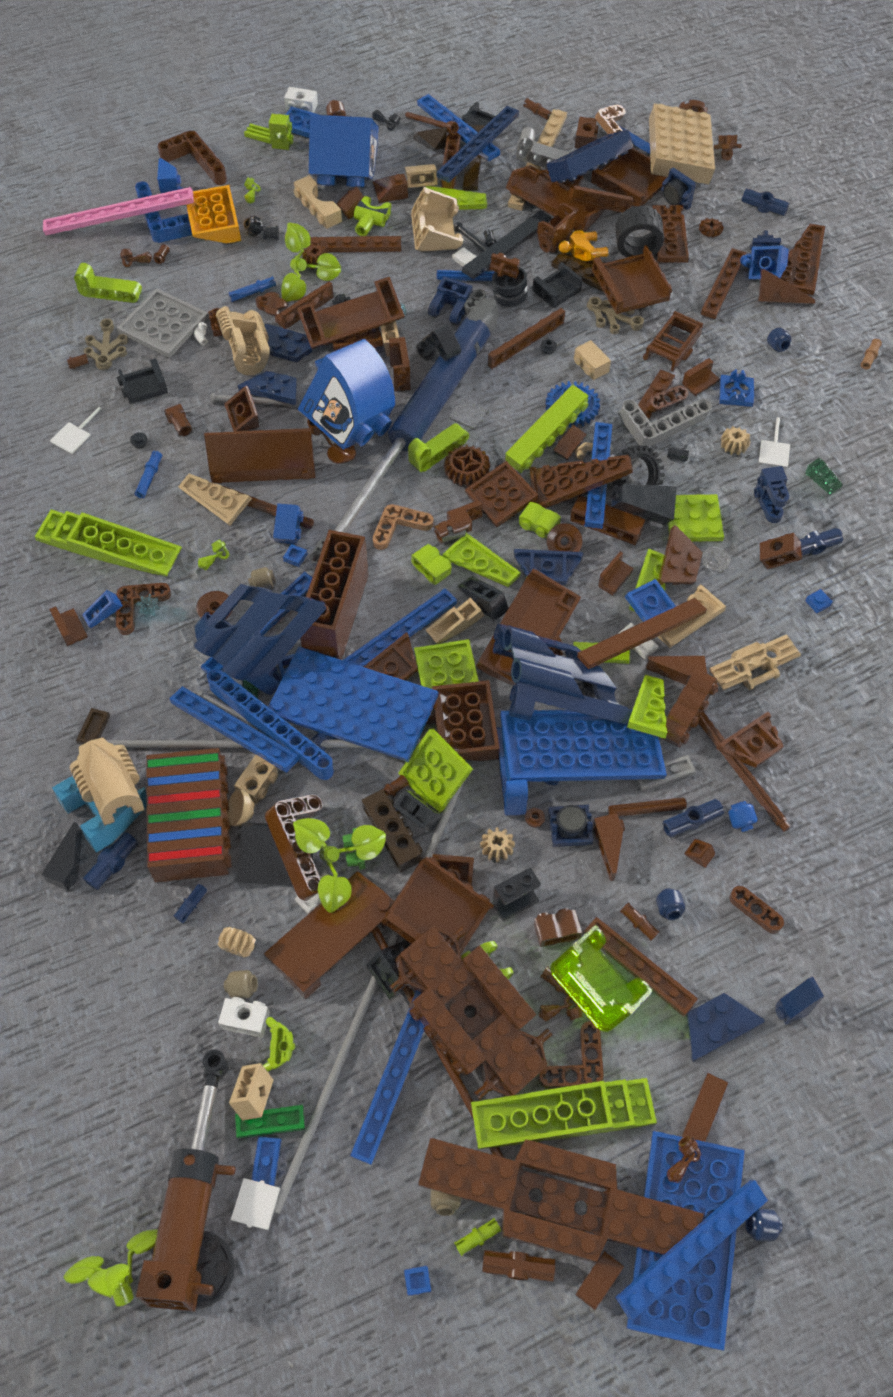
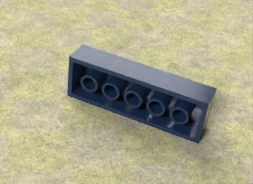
(590, 156)

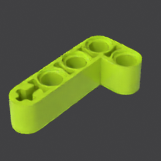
(104, 287)
(427, 455)

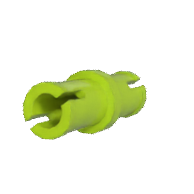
(477, 1236)

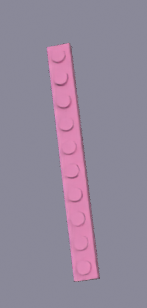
(118, 211)

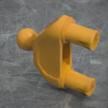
(581, 247)

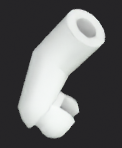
(200, 332)

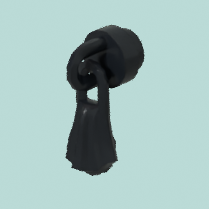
(395, 119)

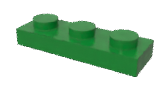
(272, 1122)

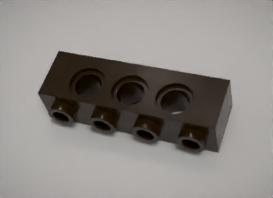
(402, 857)

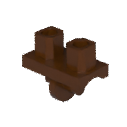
(727, 143)
(504, 265)

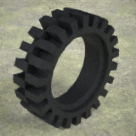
(649, 458)

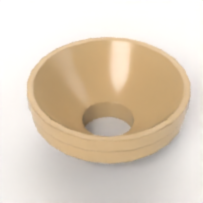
(240, 807)

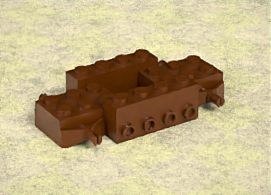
(493, 1035)

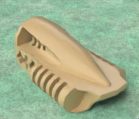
(246, 338)
(106, 777)

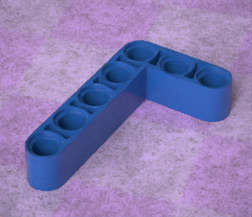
(167, 228)
(514, 791)

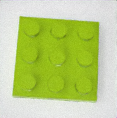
(698, 517)
(445, 664)
(435, 770)

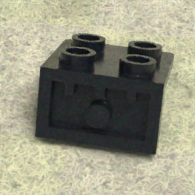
(385, 969)

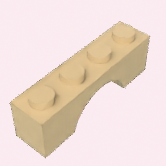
(325, 211)

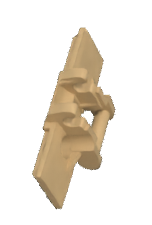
(751, 658)

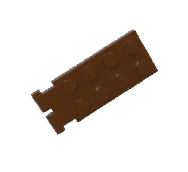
(675, 238)

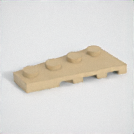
(219, 500)
(714, 608)

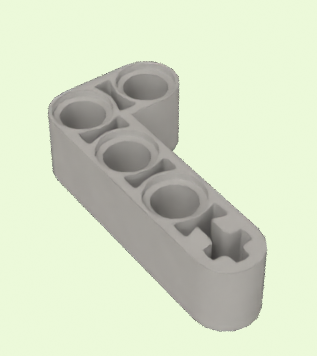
(534, 152)

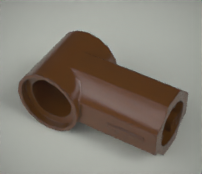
(177, 417)

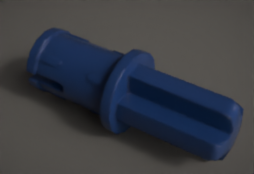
(190, 903)

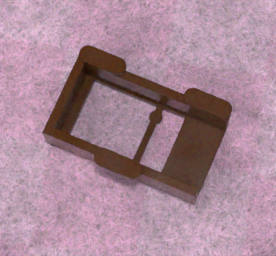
(670, 352)

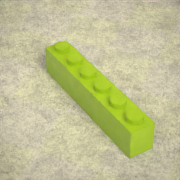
(547, 428)

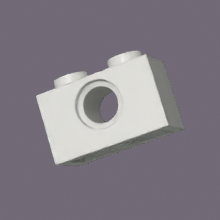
(301, 99)
(253, 1026)

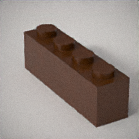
(615, 524)

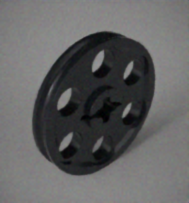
(209, 1273)

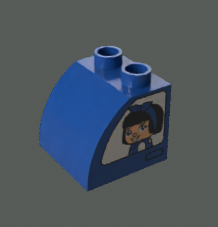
(342, 149)
(351, 395)

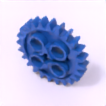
(593, 401)

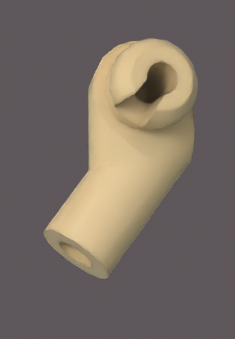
(583, 449)

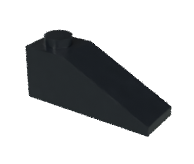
(487, 598)
(65, 862)

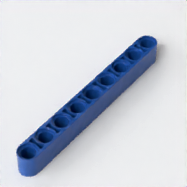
(270, 723)

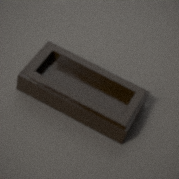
(93, 726)

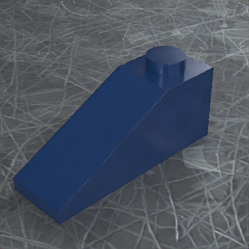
(799, 1001)

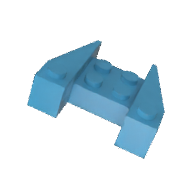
(94, 829)

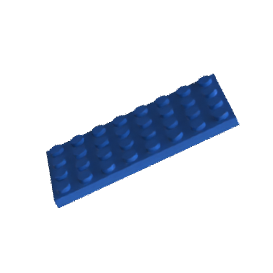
(353, 703)
(578, 748)
(698, 1303)

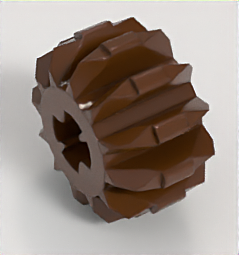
(312, 254)

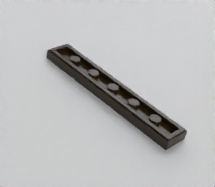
(472, 170)

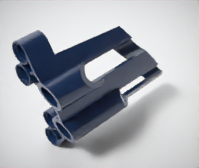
(242, 647)
(550, 677)

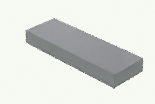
(675, 770)

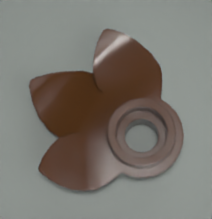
(270, 303)

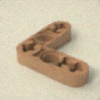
(607, 116)
(394, 519)

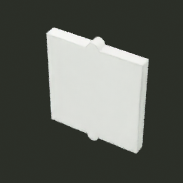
(255, 1204)

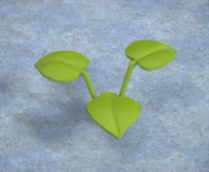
(328, 266)
(311, 838)
(113, 1279)

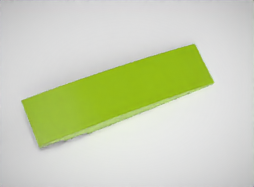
(107, 542)
(563, 1113)

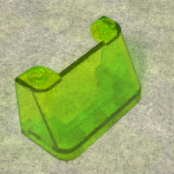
(596, 982)

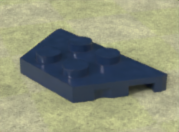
(287, 343)
(273, 386)
(553, 564)
(718, 1024)

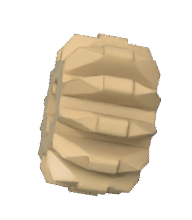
(735, 440)
(499, 838)
(236, 942)

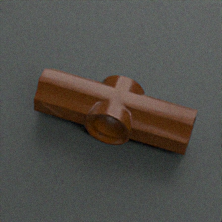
(518, 1265)

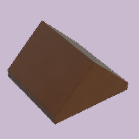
(242, 411)
(459, 865)

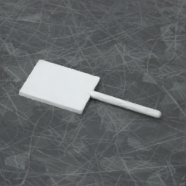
(71, 436)
(774, 452)

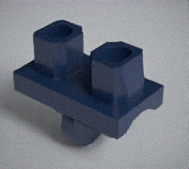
(765, 240)

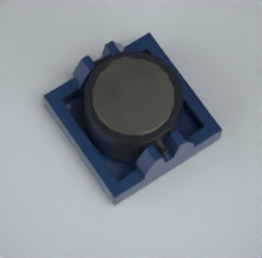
(678, 189)
(570, 825)

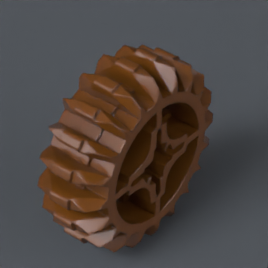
(466, 465)

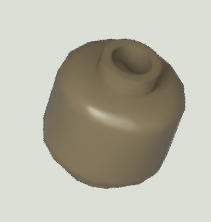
(262, 578)
(241, 984)
(443, 1203)

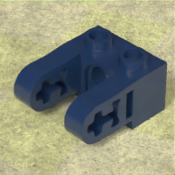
(452, 293)
(772, 492)

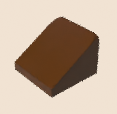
(700, 852)

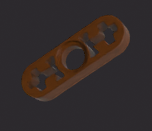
(663, 404)
(772, 914)

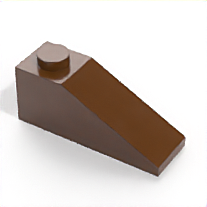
(676, 667)
(609, 836)

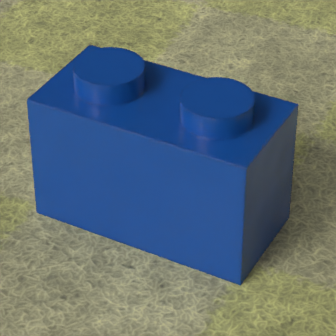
(287, 524)

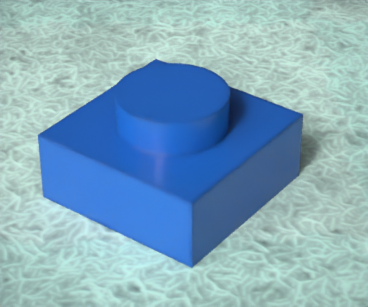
(295, 555)
(818, 601)
(417, 1281)

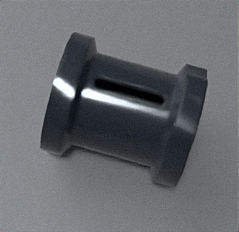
(270, 232)

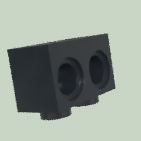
(418, 810)

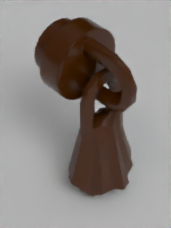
(127, 255)
(548, 1011)
(687, 1146)

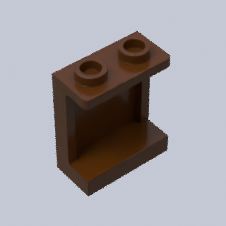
(400, 362)

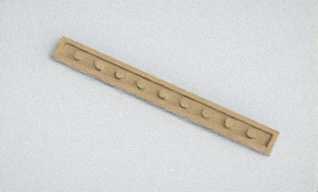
(547, 138)

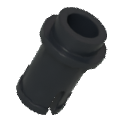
(489, 238)
(674, 453)

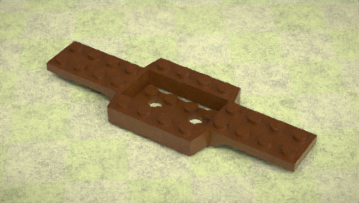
(506, 1187)

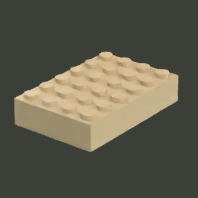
(681, 141)

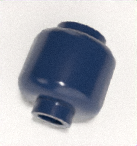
(779, 339)
(670, 904)
(764, 1225)

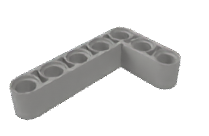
(665, 426)

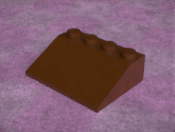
(468, 720)

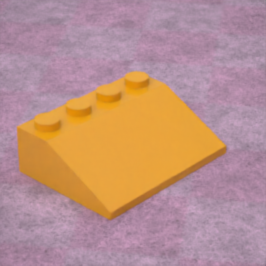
(214, 215)

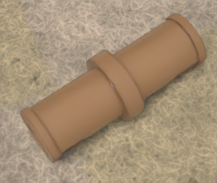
(871, 354)

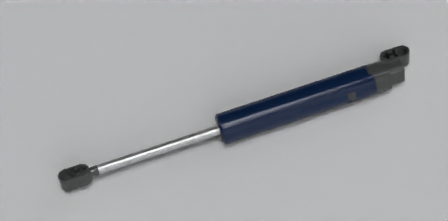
(428, 398)

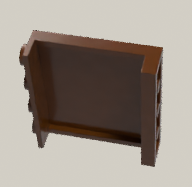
(630, 177)
(632, 281)
(438, 900)

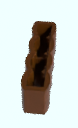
(689, 706)

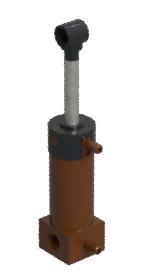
(171, 1275)

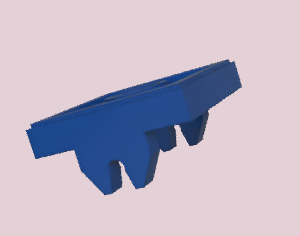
(735, 399)

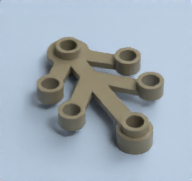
(597, 306)
(104, 361)

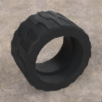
(637, 219)

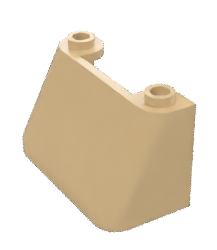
(433, 222)

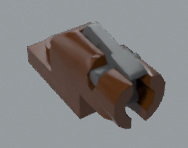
(458, 522)

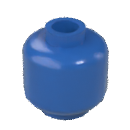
(742, 816)

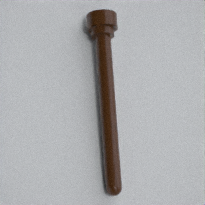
(451, 126)

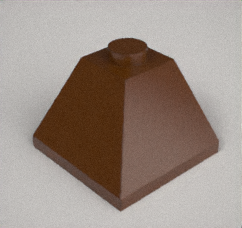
(391, 188)

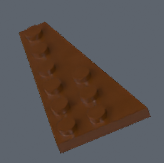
(805, 259)
(573, 478)

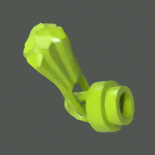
(250, 196)
(206, 562)

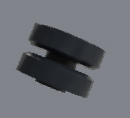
(510, 290)

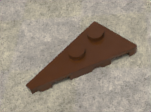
(777, 290)

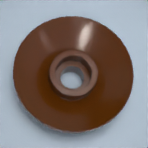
(566, 531)
(210, 602)

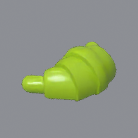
(280, 1045)

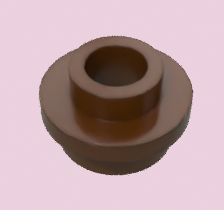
(535, 822)

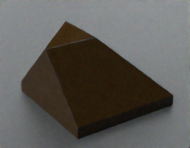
(432, 139)

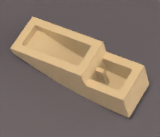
(455, 621)

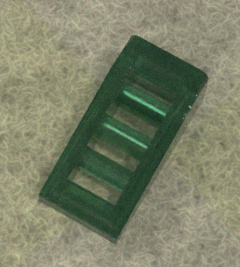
(816, 468)

